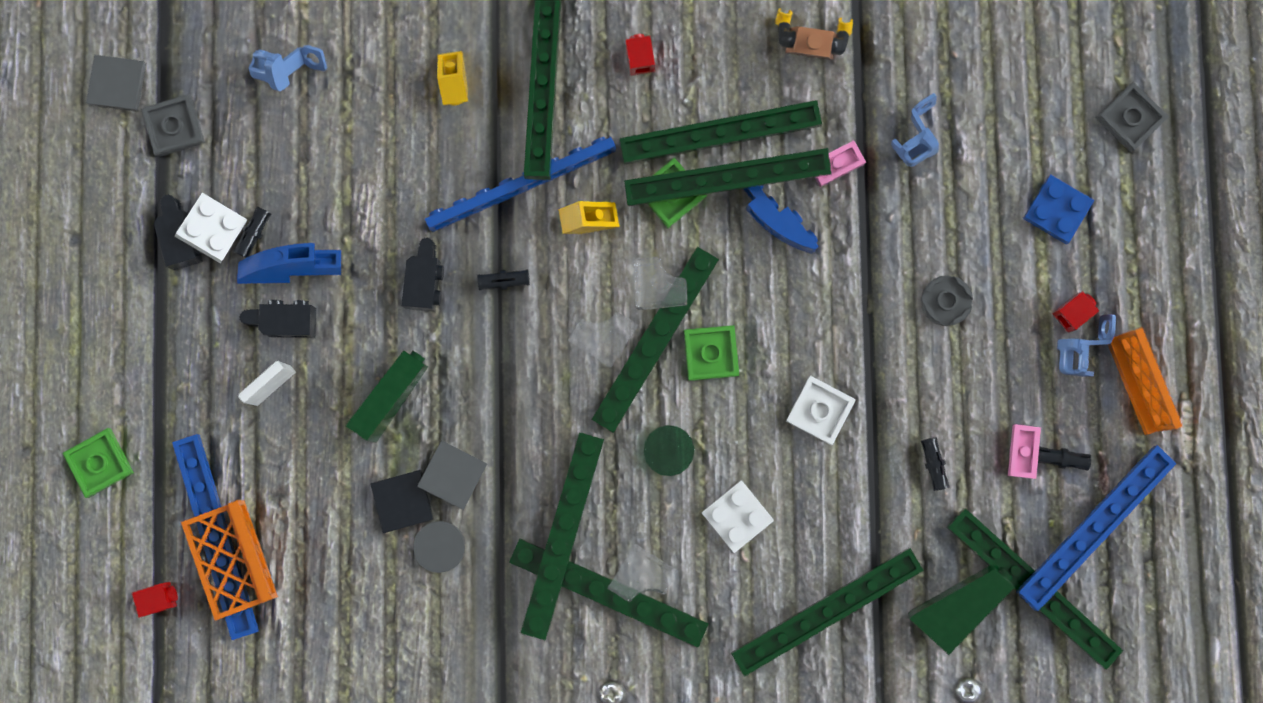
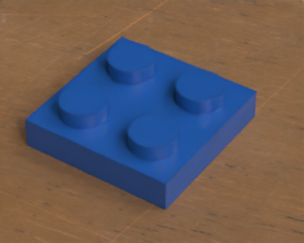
(1058, 209)

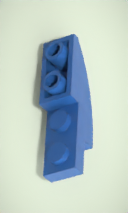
(784, 224)
(281, 262)

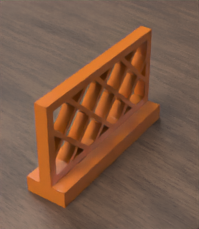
(1144, 382)
(251, 552)

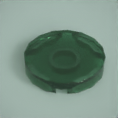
(668, 450)

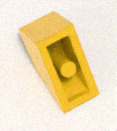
(452, 78)
(588, 217)

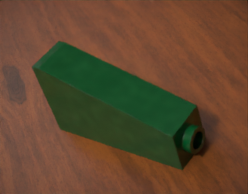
(387, 397)
(962, 607)

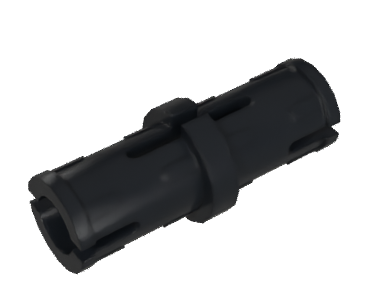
(252, 232)
(521, 278)
(1064, 458)
(935, 464)

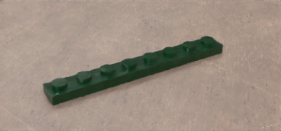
(542, 90)
(720, 132)
(728, 177)
(653, 344)
(562, 537)
(595, 587)
(1056, 609)
(827, 611)

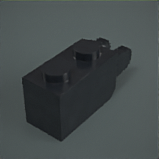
(174, 251)
(423, 278)
(282, 320)

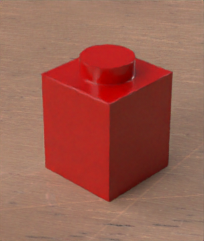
(640, 54)
(1076, 311)
(155, 599)

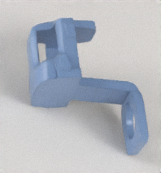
(275, 70)
(924, 142)
(1068, 346)

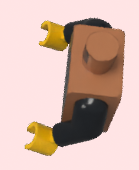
(812, 41)

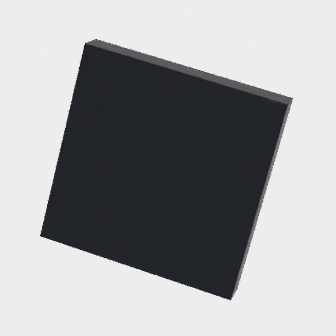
(401, 502)

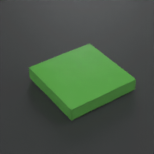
(673, 210)
(711, 353)
(98, 463)

